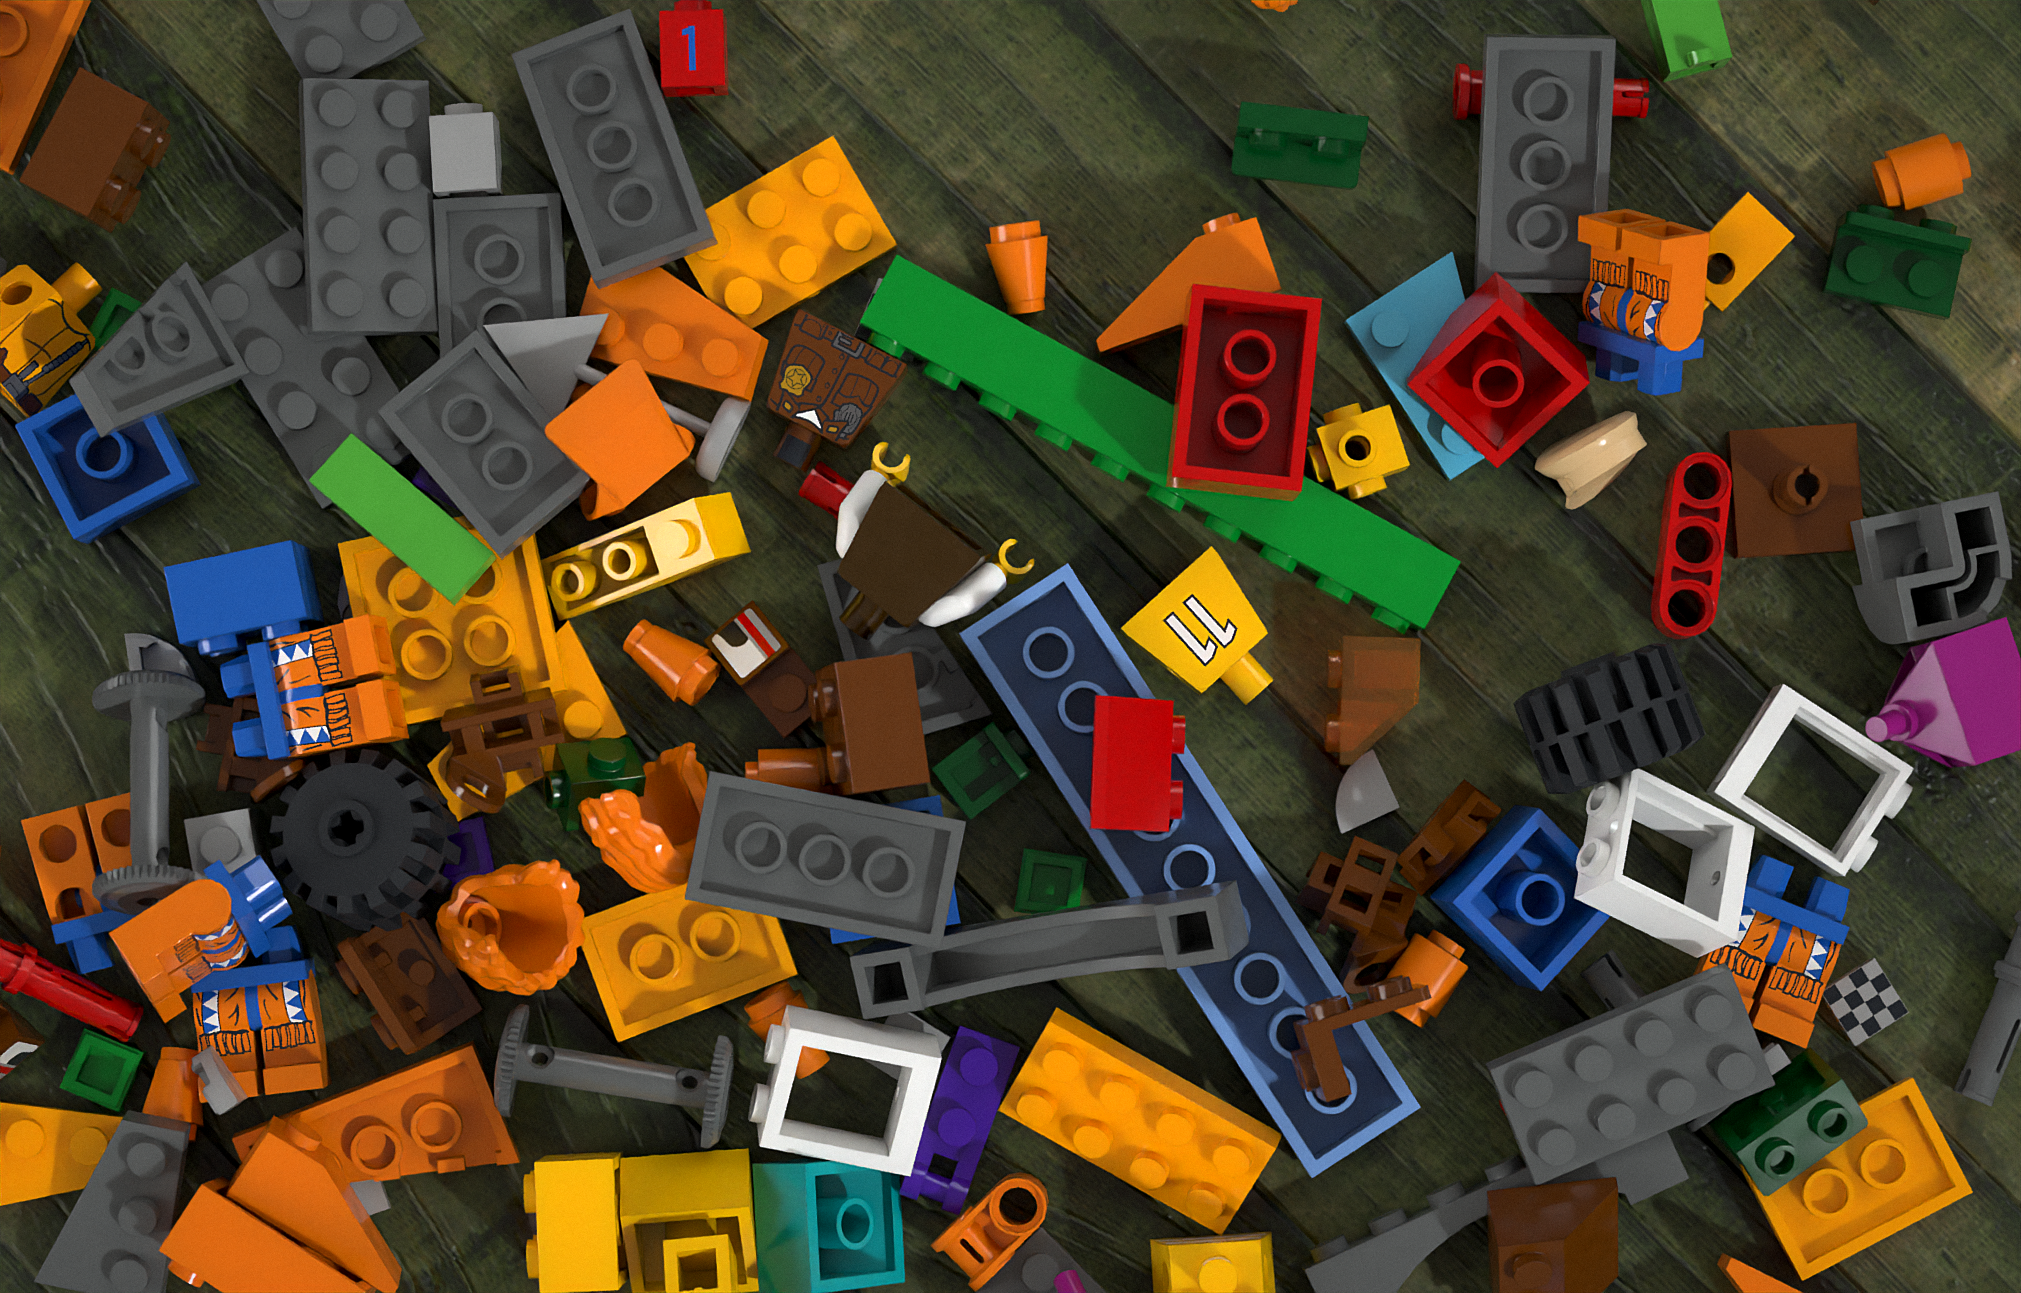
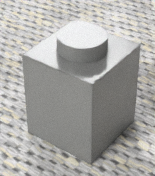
(465, 152)
(227, 836)

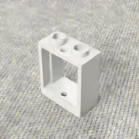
(1757, 742)
(1716, 869)
(911, 1049)

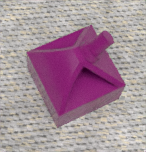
(1956, 697)

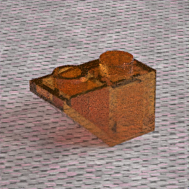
(1375, 691)

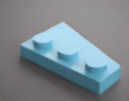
(1395, 337)

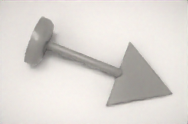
(554, 356)

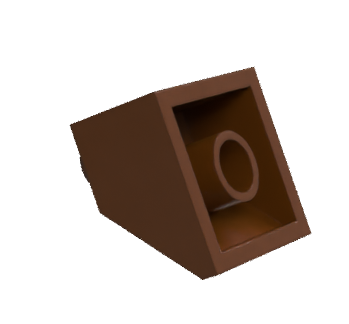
(1553, 1237)

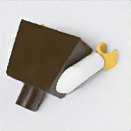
(911, 556)

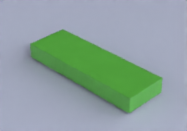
(402, 519)

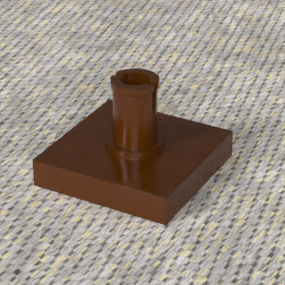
(1794, 490)

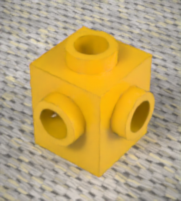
(1376, 435)

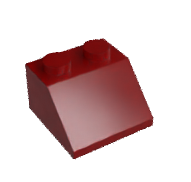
(1498, 370)
(1134, 764)

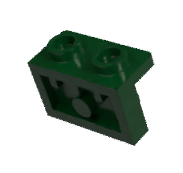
(1298, 145)
(1895, 261)
(1790, 1123)

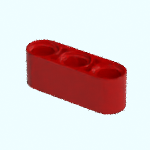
(1710, 520)

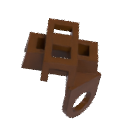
(487, 760)
(268, 775)
(1447, 836)
(1377, 928)

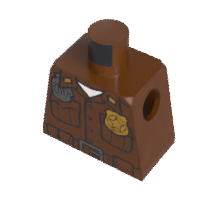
(828, 389)

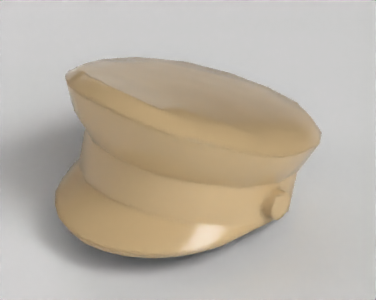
(1592, 457)

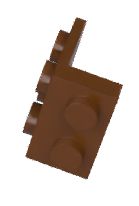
(408, 983)
(1318, 1060)

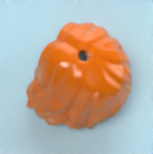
(653, 835)
(514, 926)

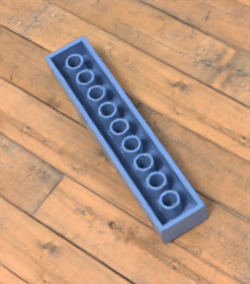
(1047, 664)

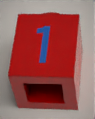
(693, 50)

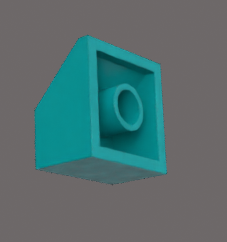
(826, 1226)

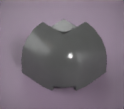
(1931, 568)

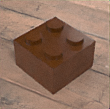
(97, 151)
(869, 725)

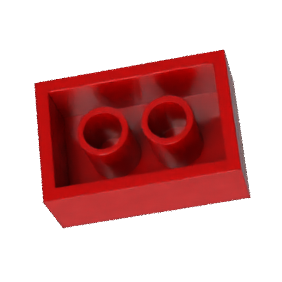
(1243, 392)

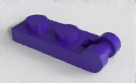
(961, 1116)

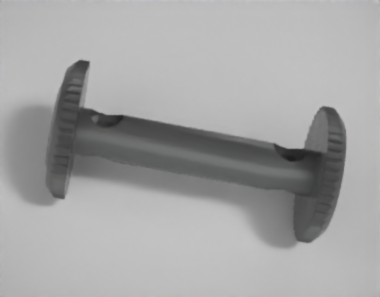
(147, 701)
(612, 1075)

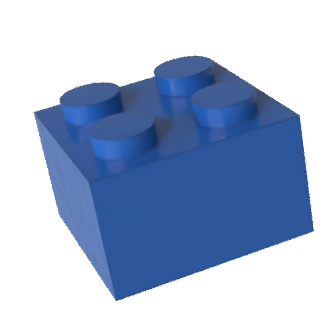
(109, 478)
(244, 597)
(1520, 898)

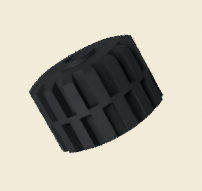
(1609, 718)
(365, 840)

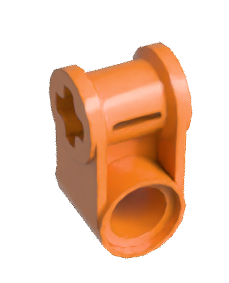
(991, 1230)

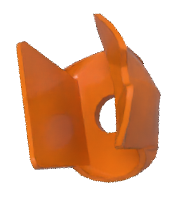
(619, 438)

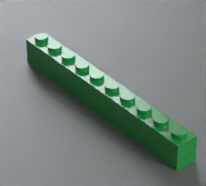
(1131, 435)

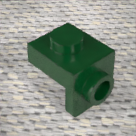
(984, 768)
(589, 771)

